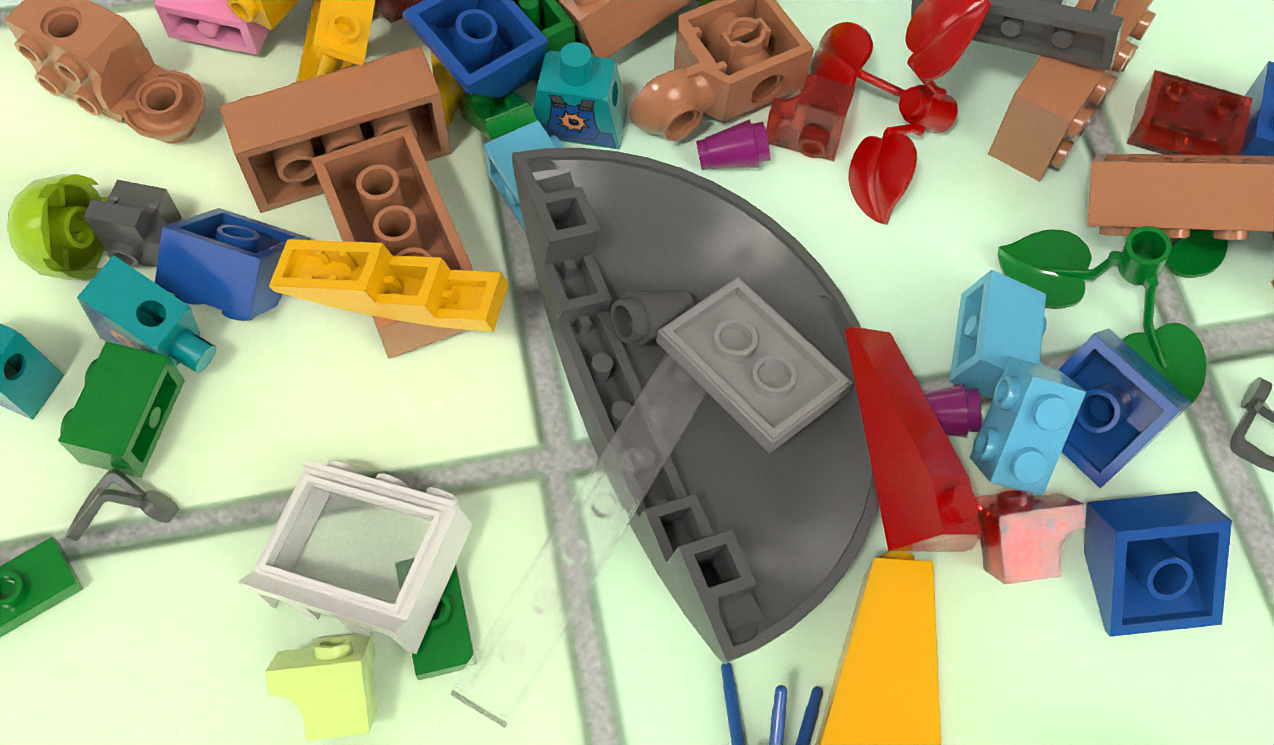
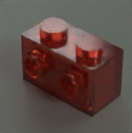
(1188, 118)

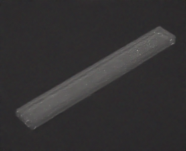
(579, 546)

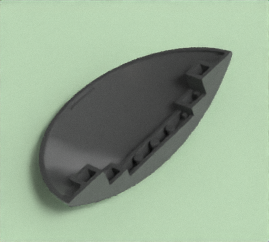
(727, 526)

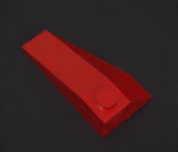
(915, 470)

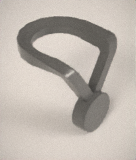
(1254, 403)
(151, 502)

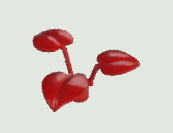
(937, 38)

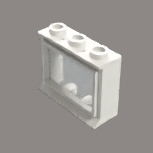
(362, 552)

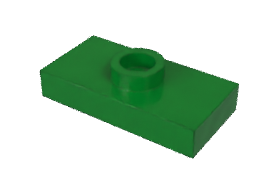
(496, 115)
(35, 584)
(448, 640)

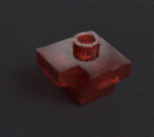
(812, 118)
(1026, 533)

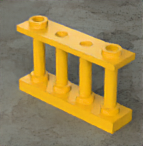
(335, 36)

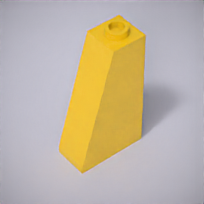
(889, 661)

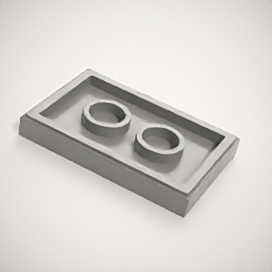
(754, 363)

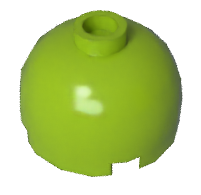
(50, 227)

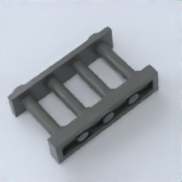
(1053, 30)

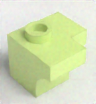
(328, 684)

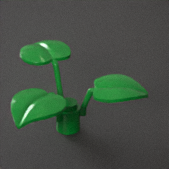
(1059, 265)

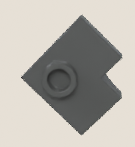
(132, 221)

